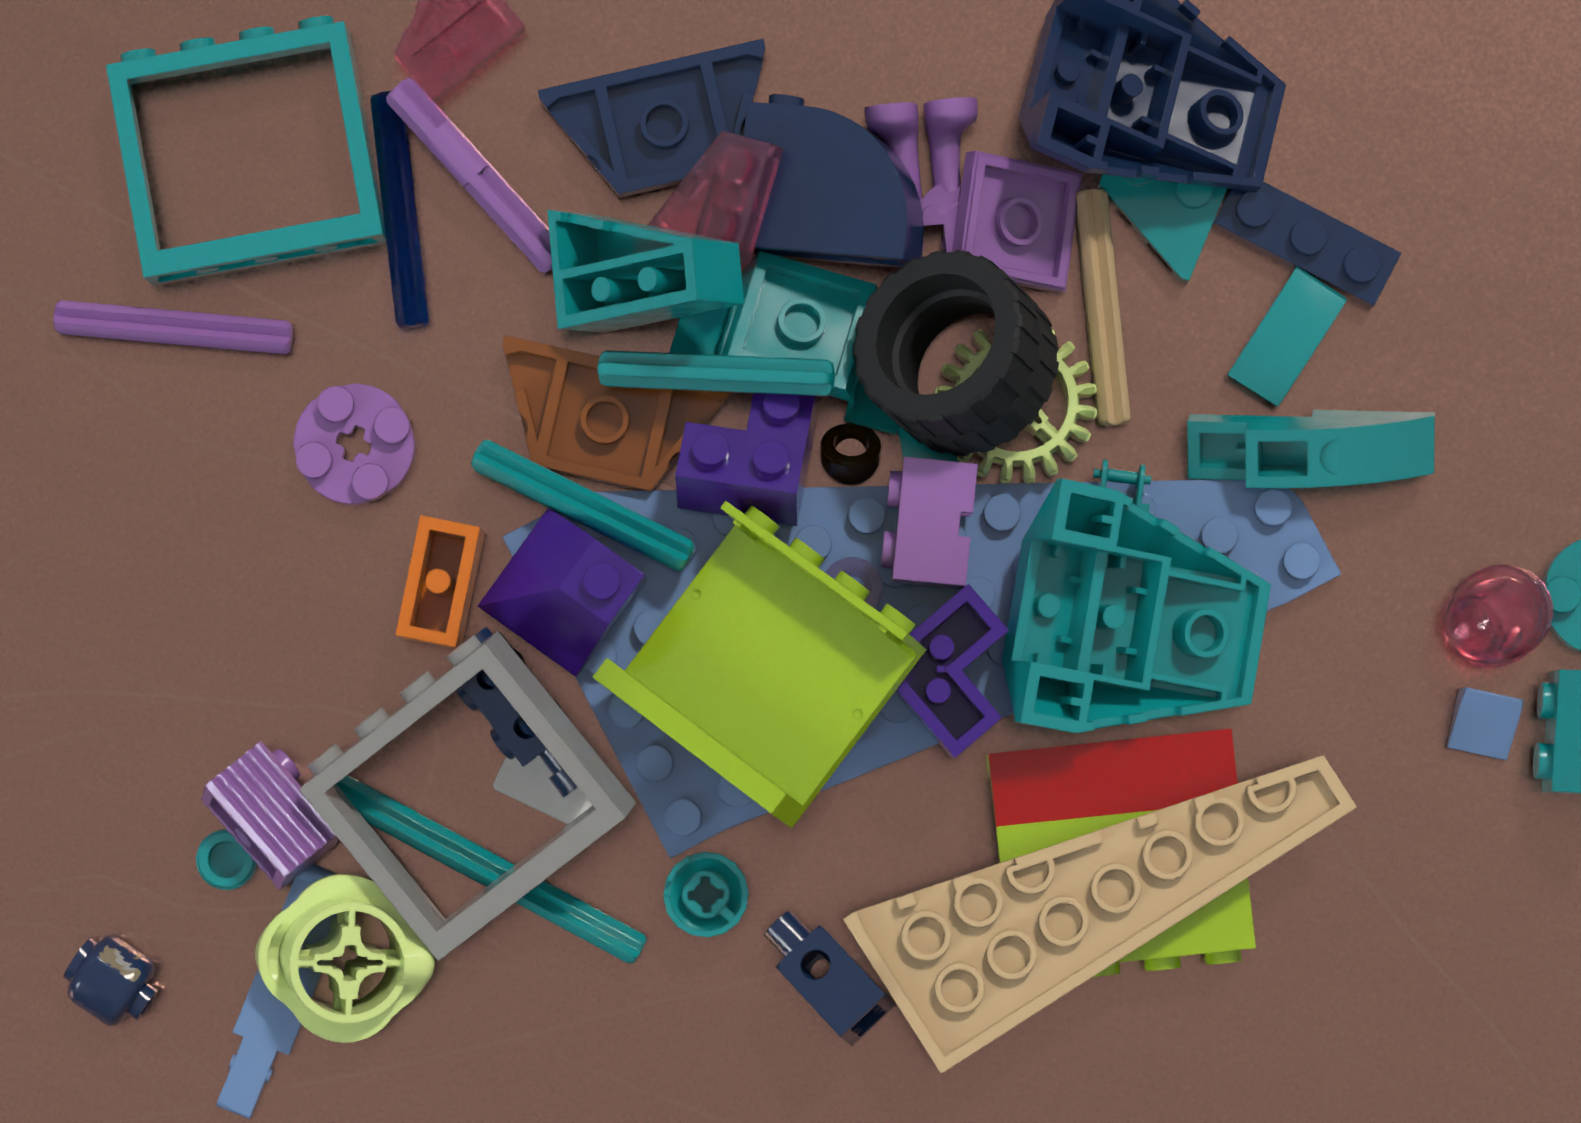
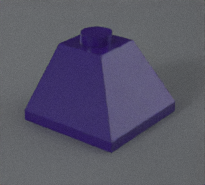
(562, 591)

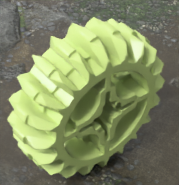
(1053, 439)

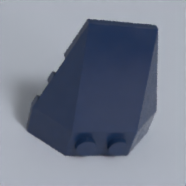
(1149, 95)

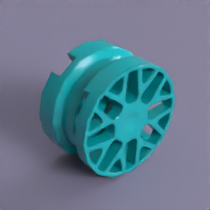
(706, 894)

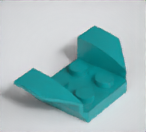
(791, 314)

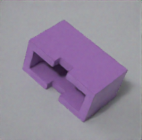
(927, 537)

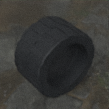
(907, 317)

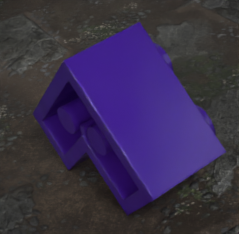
(750, 466)
(937, 685)

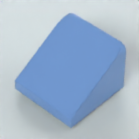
(1484, 723)

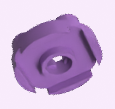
(338, 413)

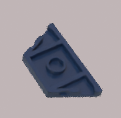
(657, 119)

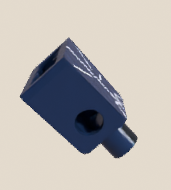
(845, 995)

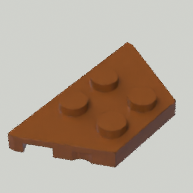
(599, 430)

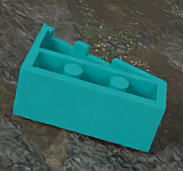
(636, 274)

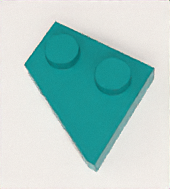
(1167, 216)

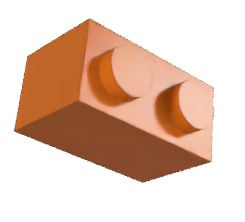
(440, 582)

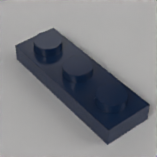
(1308, 240)

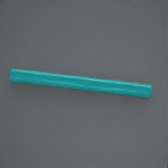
(486, 867)

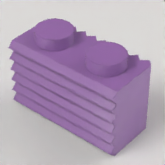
(269, 814)

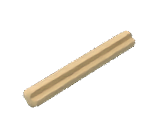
(1102, 307)

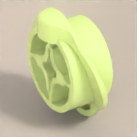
(344, 1021)

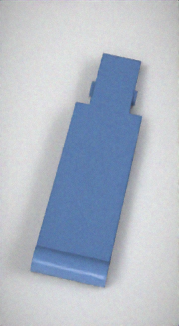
(267, 1022)

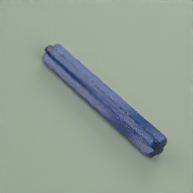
(399, 214)

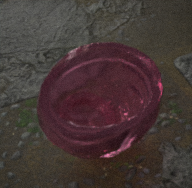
(1498, 615)

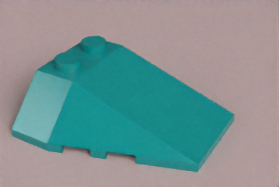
(1125, 617)

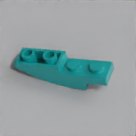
(1312, 450)

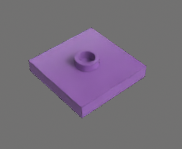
(1018, 218)

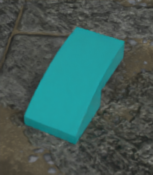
(1287, 336)

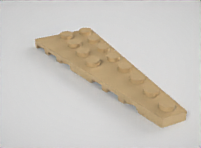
(1028, 930)

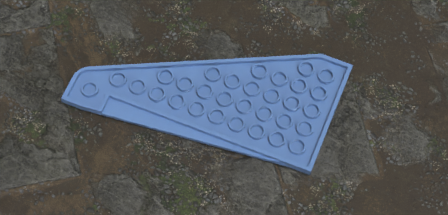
(691, 802)

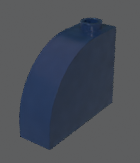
(834, 190)

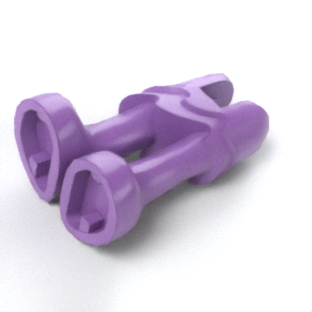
(945, 124)

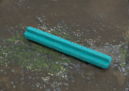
(716, 373)
(582, 505)

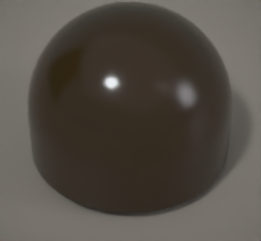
(850, 469)

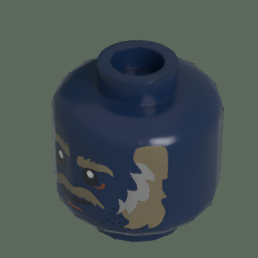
(111, 980)

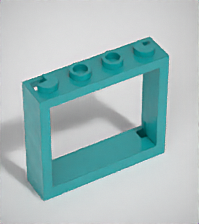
(264, 246)

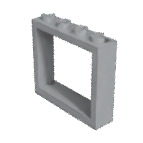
(553, 728)

